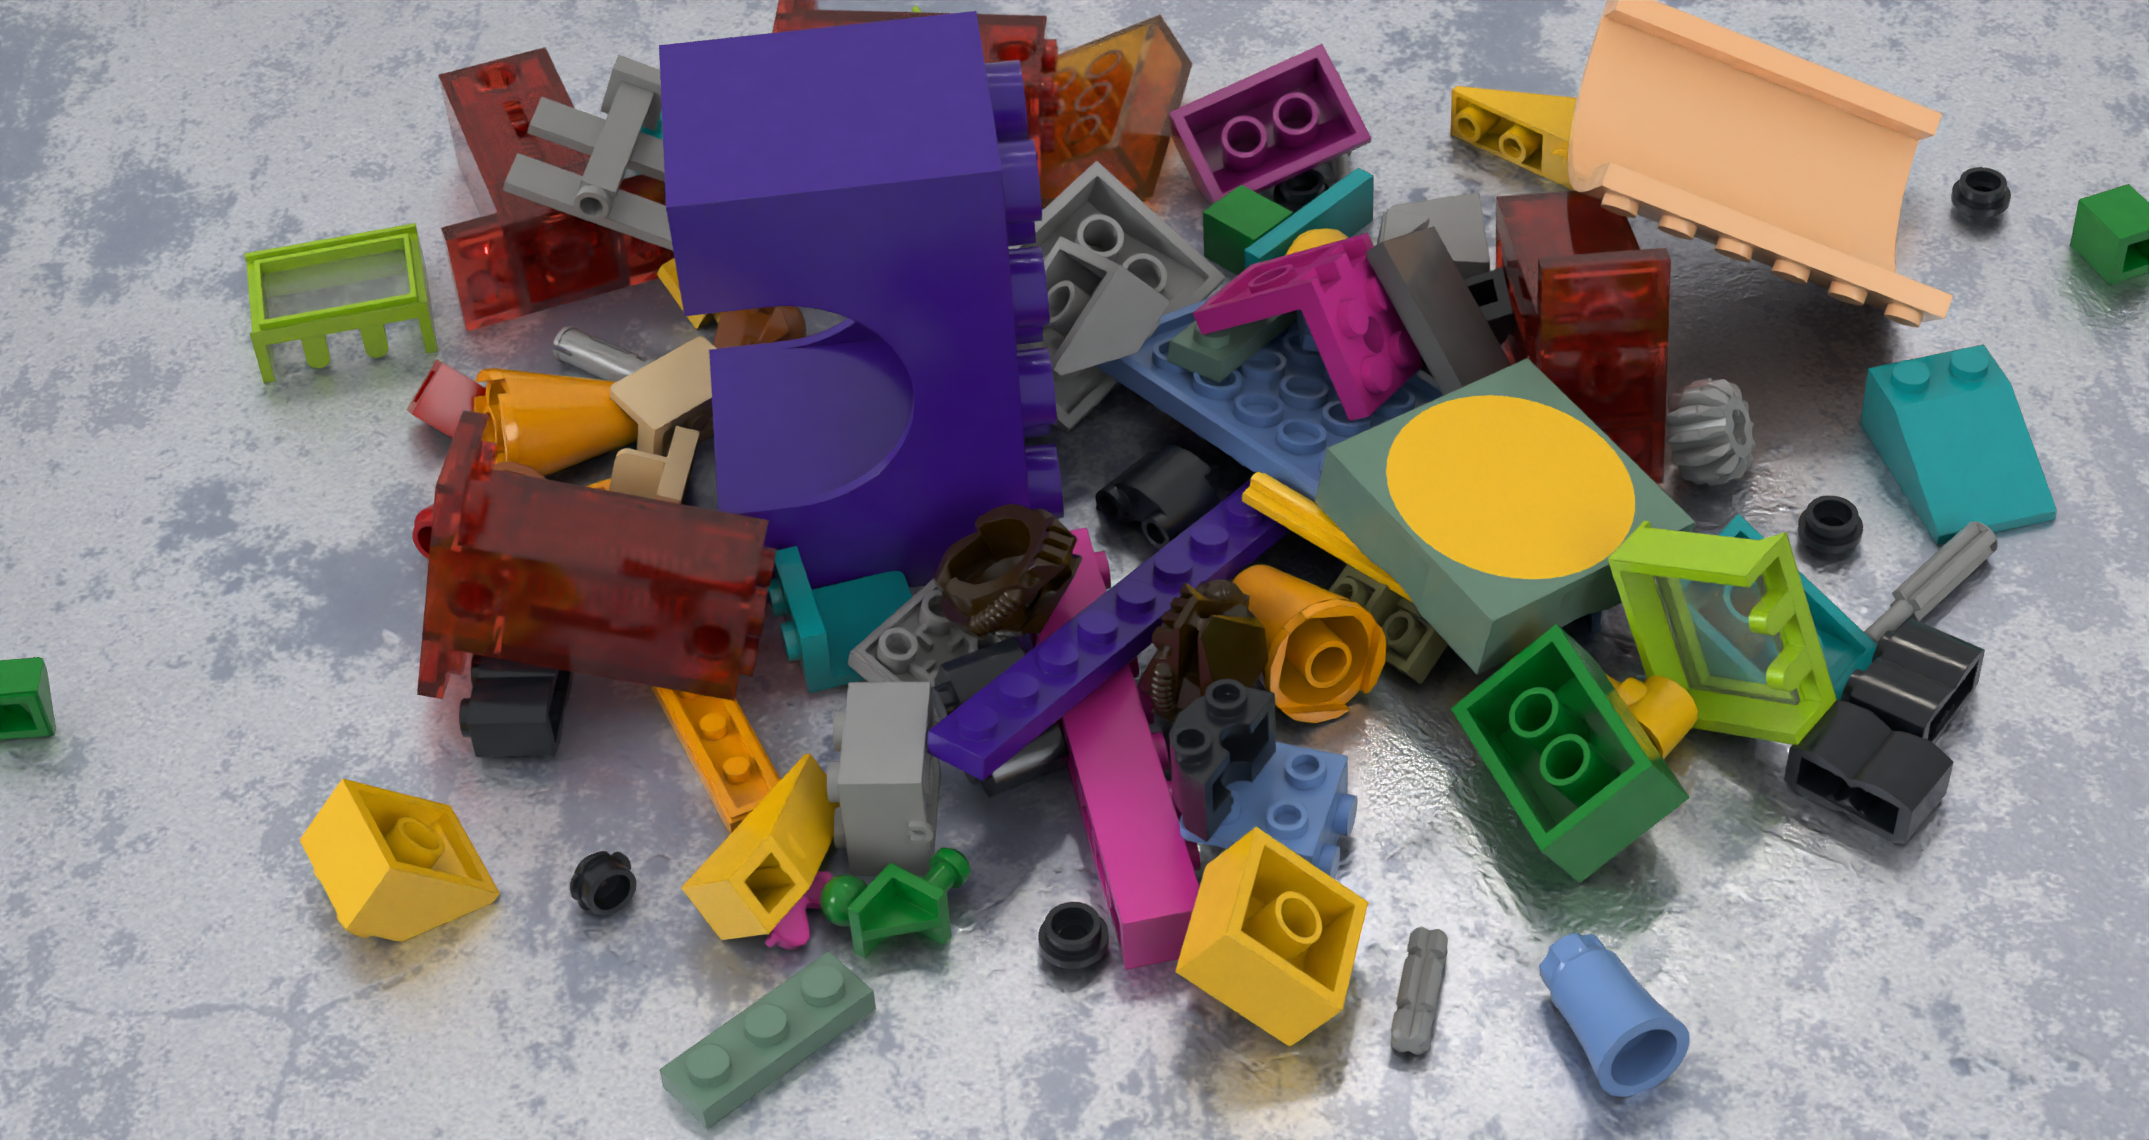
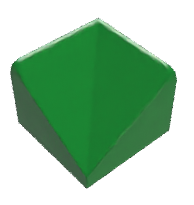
(25, 699)

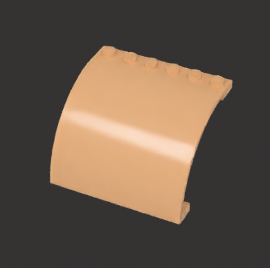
(1750, 153)

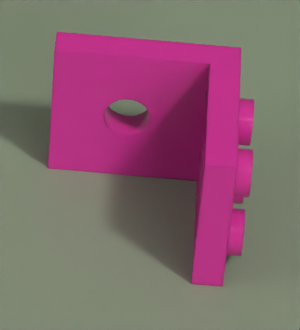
(1344, 308)

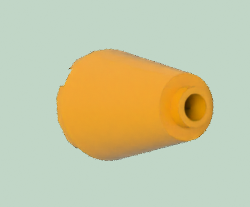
(551, 418)
(1316, 644)

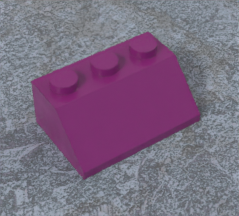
(1268, 126)

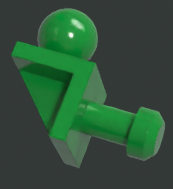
(896, 901)

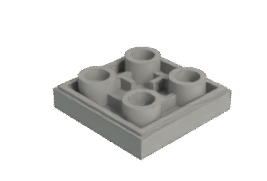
(914, 643)

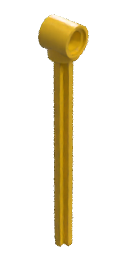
(1657, 702)

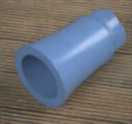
(1615, 1019)

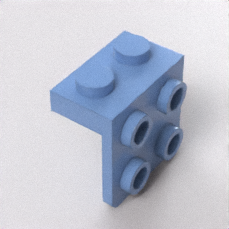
(1297, 801)

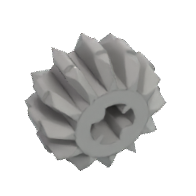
(1710, 432)

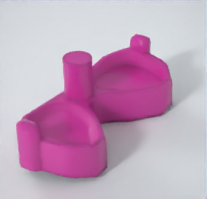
(793, 929)

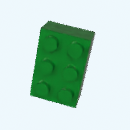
(1568, 754)

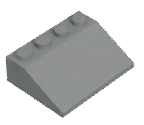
(1119, 226)

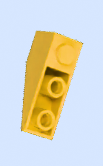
(1516, 127)
(768, 857)

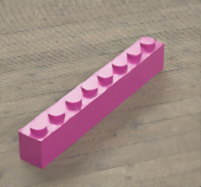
(1124, 794)

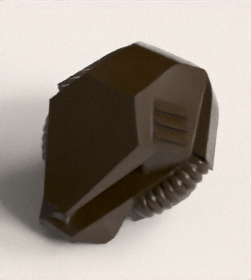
(1007, 572)
(1202, 641)

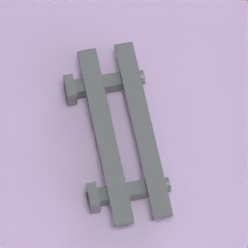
(614, 147)

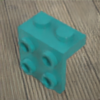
(829, 620)

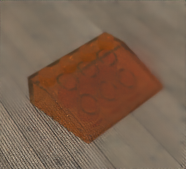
(1116, 108)

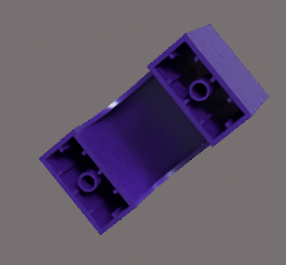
(882, 187)

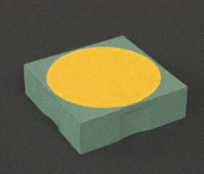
(1494, 510)

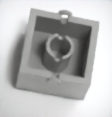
(885, 777)

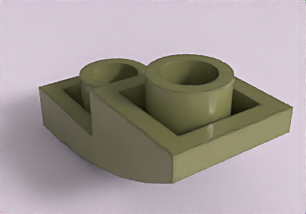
(1410, 640)

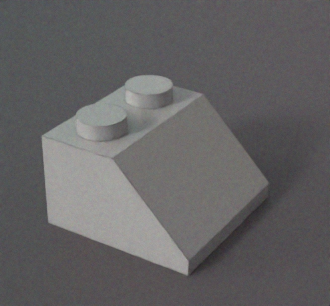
(1094, 309)

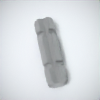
(1419, 990)

